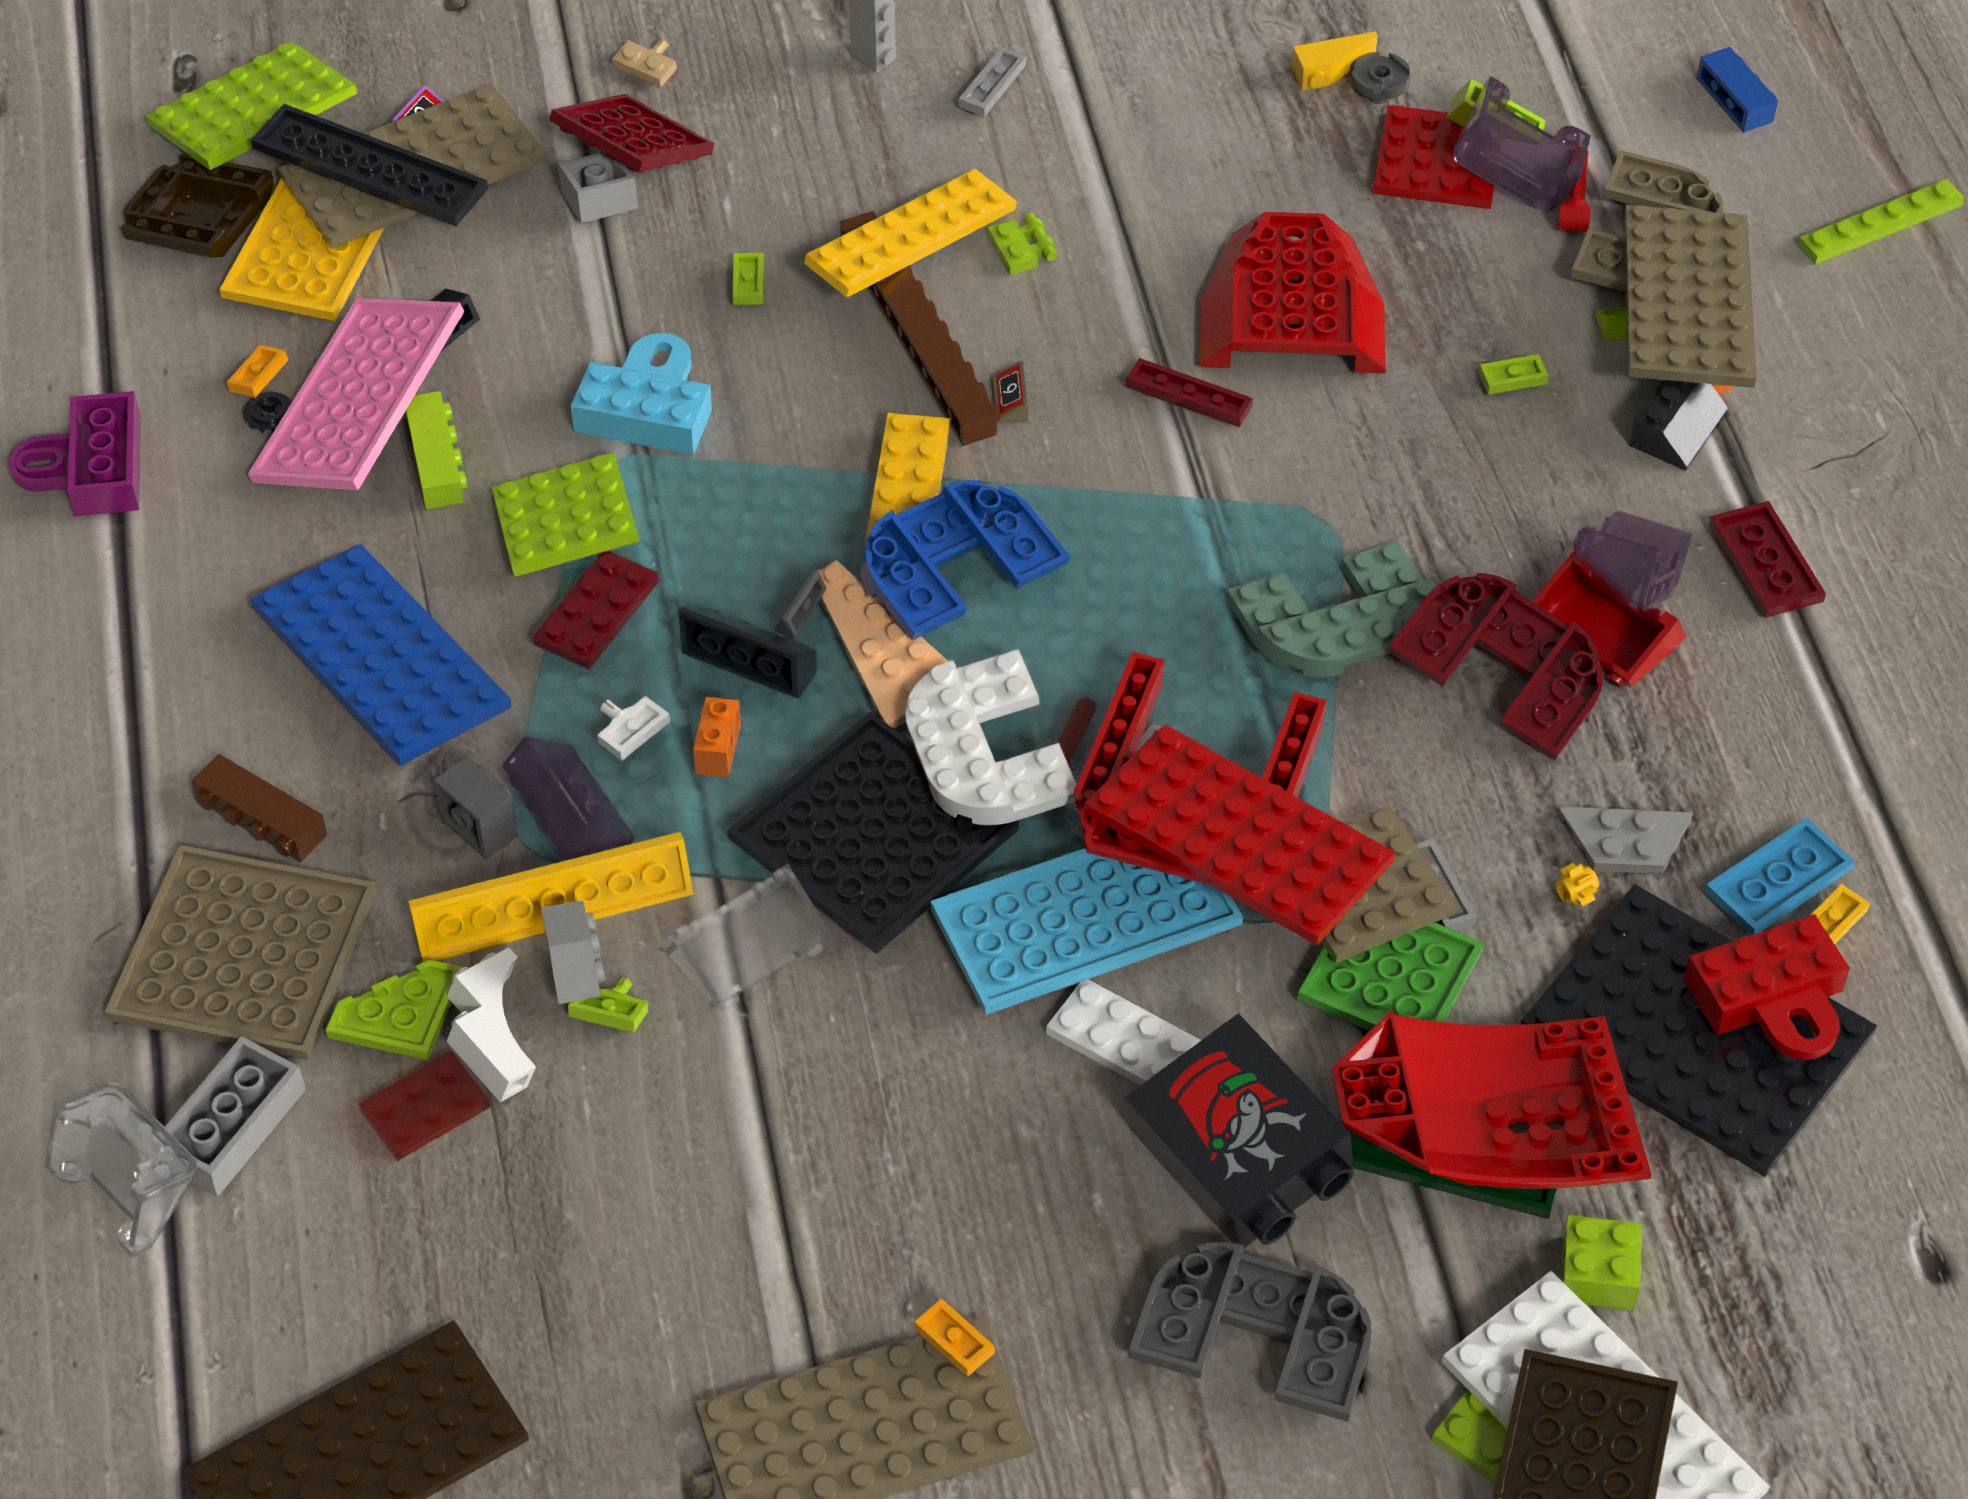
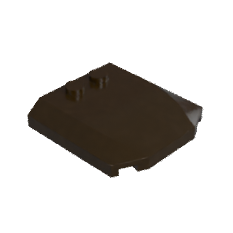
(196, 206)

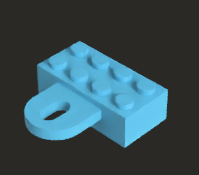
(645, 401)

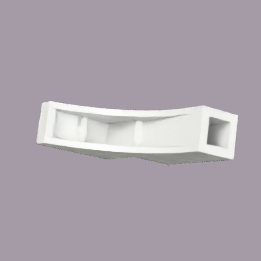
(481, 1030)

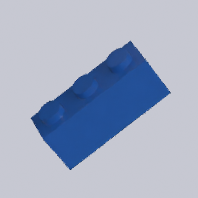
(1737, 89)

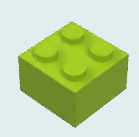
(1602, 1261)

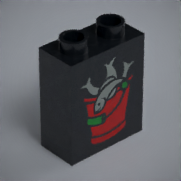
(1241, 1134)

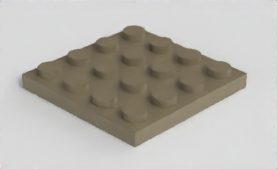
(1399, 901)

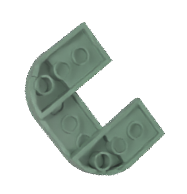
(1340, 634)

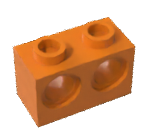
(717, 737)

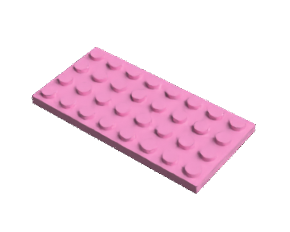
(356, 394)

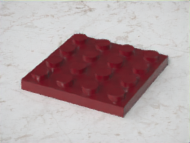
(631, 132)

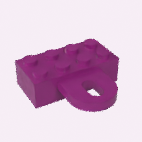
(93, 461)

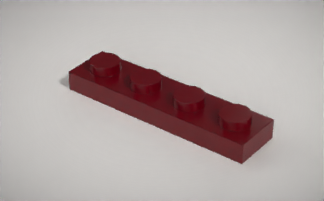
(1189, 392)

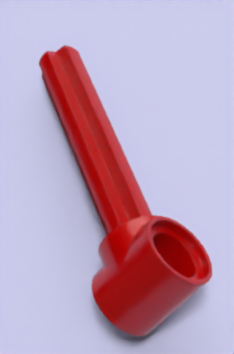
(1575, 211)

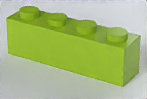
(434, 450)

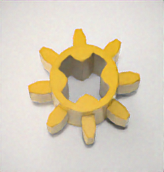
(1577, 884)

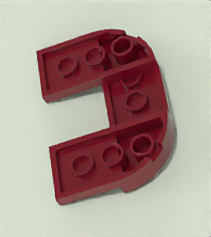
(1492, 614)

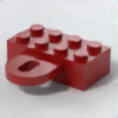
(1771, 979)

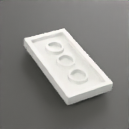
(1117, 1033)

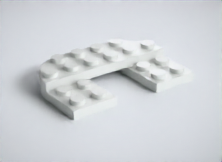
(954, 753)

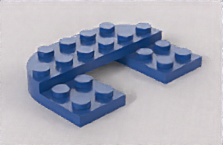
(908, 547)

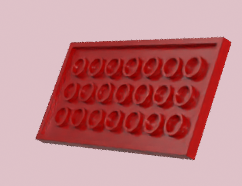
(1240, 833)

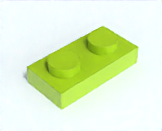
(748, 278)
(1513, 374)

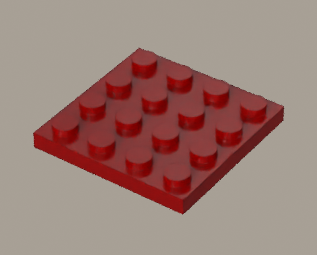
(1420, 163)

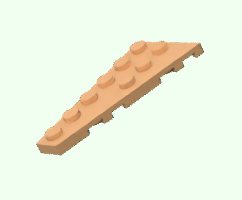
(876, 644)

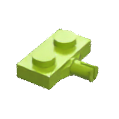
(612, 1008)

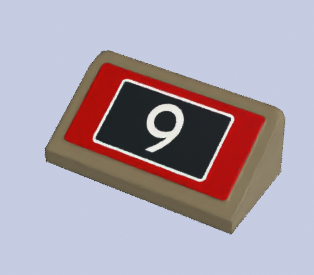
(1011, 393)

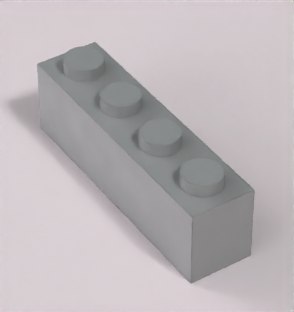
(873, 32)

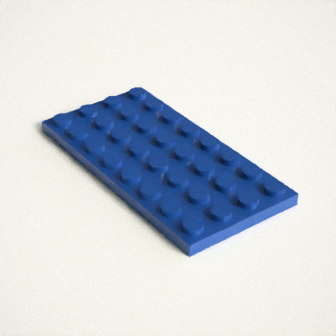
(381, 654)

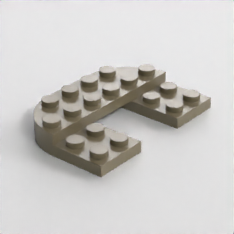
(1639, 182)

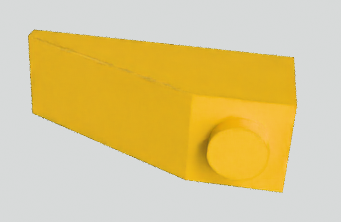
(1329, 60)

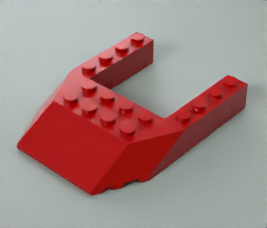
(1123, 731)

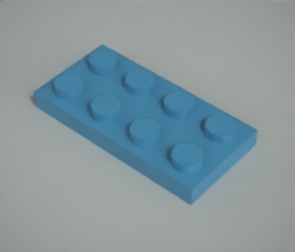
(1779, 877)

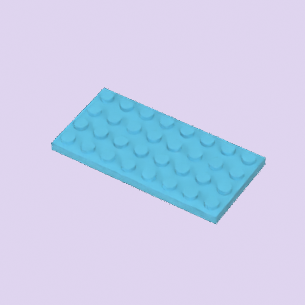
(1072, 924)

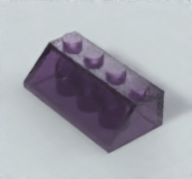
(565, 798)

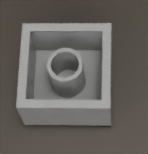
(597, 187)
(573, 951)

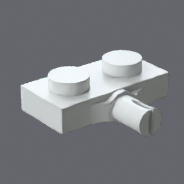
(631, 726)

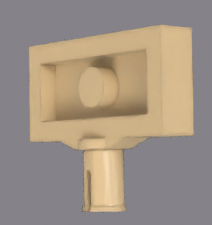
(646, 62)

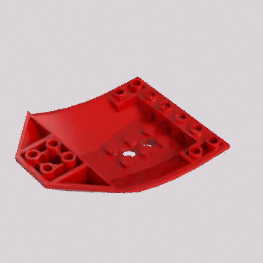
(1453, 1089)

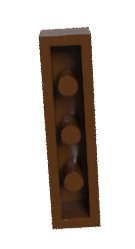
(259, 808)

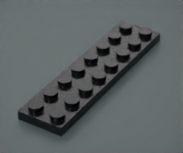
(369, 164)

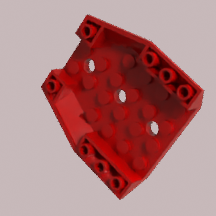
(1253, 302)

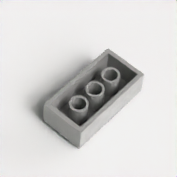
(235, 1111)

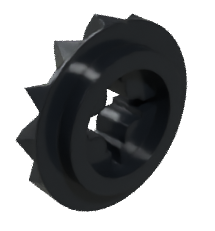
(268, 403)

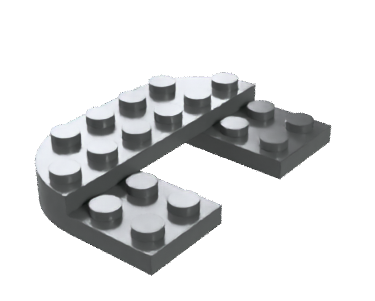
(1227, 1286)

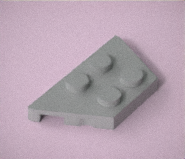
(1626, 838)

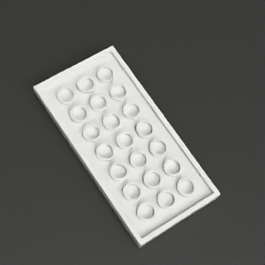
(1558, 1323)

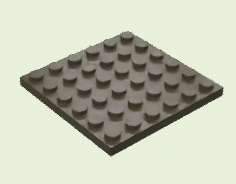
(242, 951)

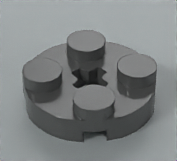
(1380, 88)

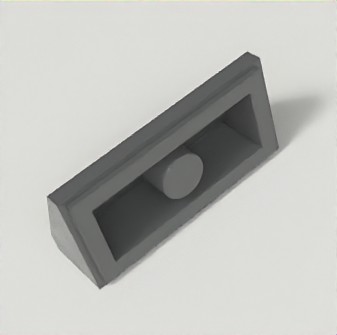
(801, 605)

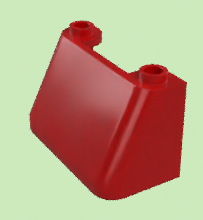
(1626, 638)

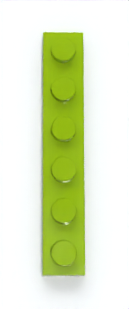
(1880, 221)

